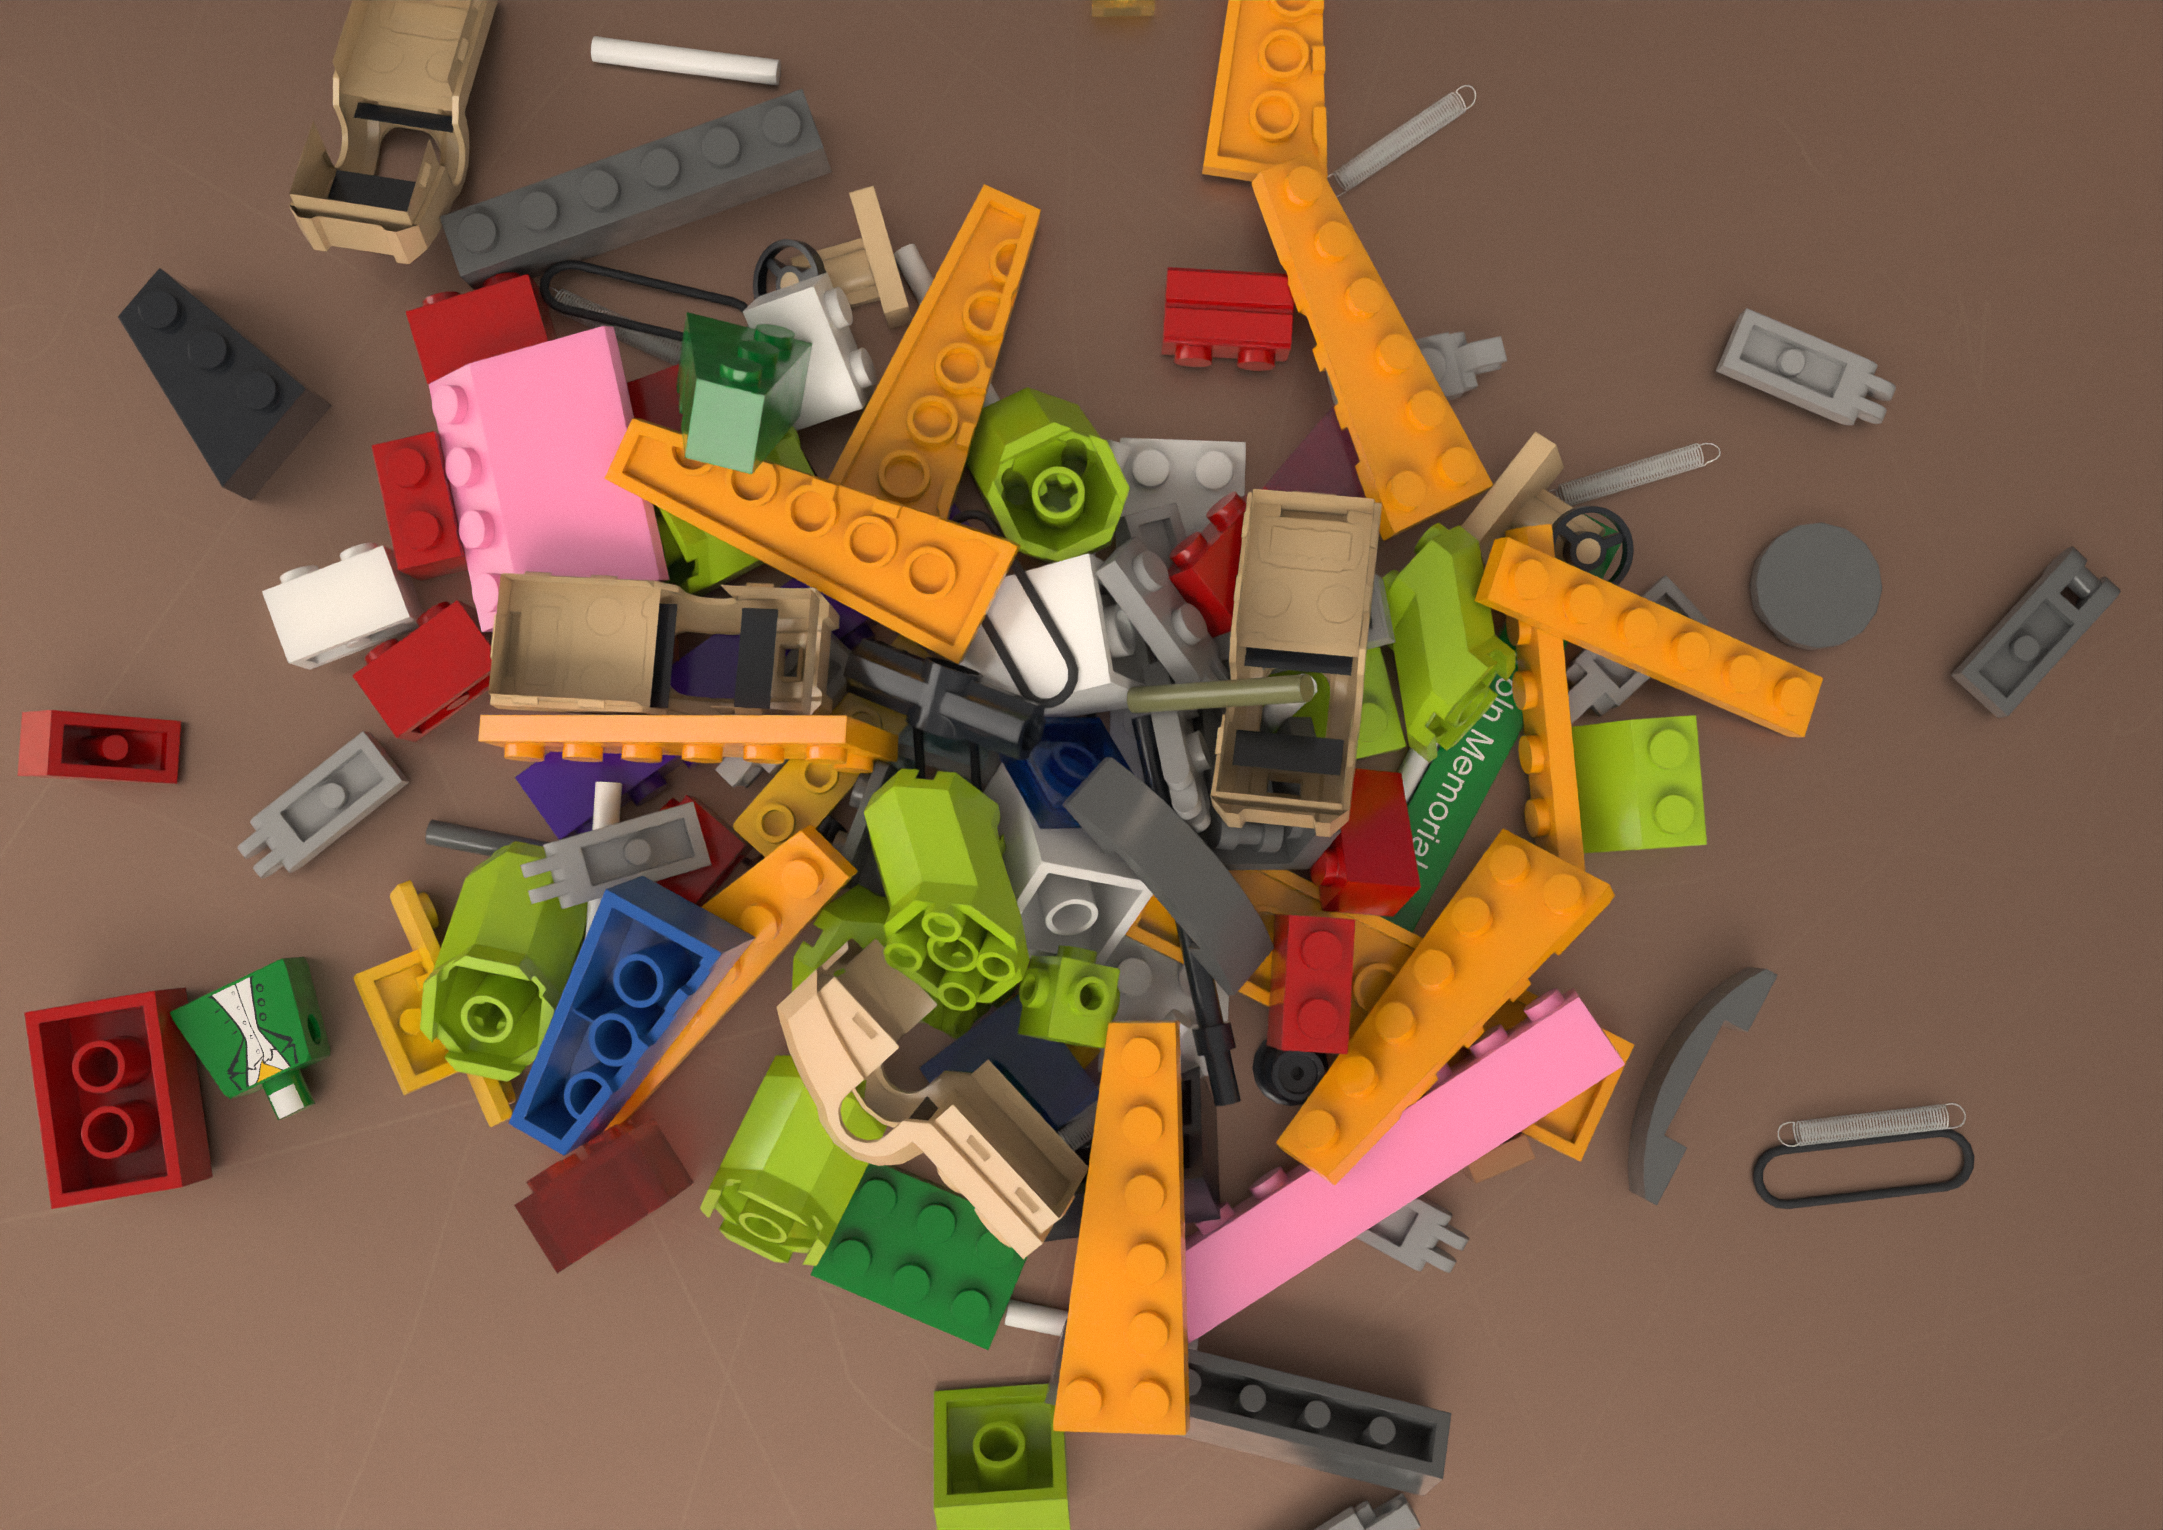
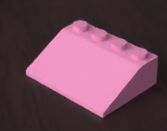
(529, 464)

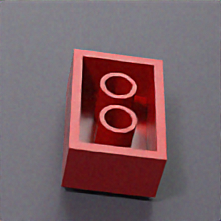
(117, 1098)

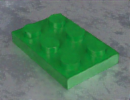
(921, 1255)

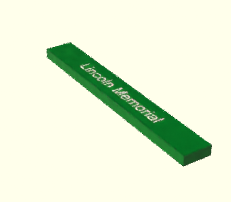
(1460, 781)

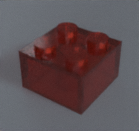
(591, 1201)

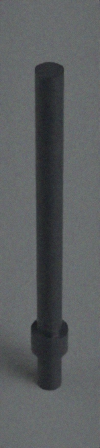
(1213, 1035)

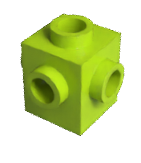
(1069, 998)

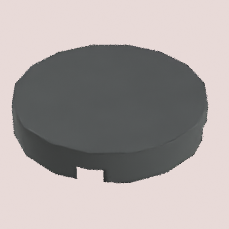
(1816, 586)

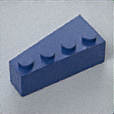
(625, 1003)

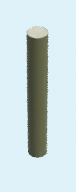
(1221, 693)

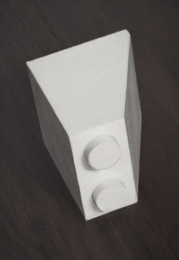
(1091, 623)
(1064, 881)

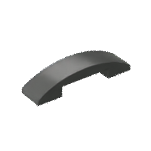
(1176, 868)
(1650, 1152)

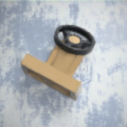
(859, 267)
(1522, 500)

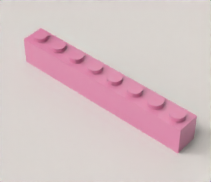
(1464, 1115)

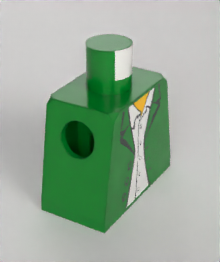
(260, 1034)

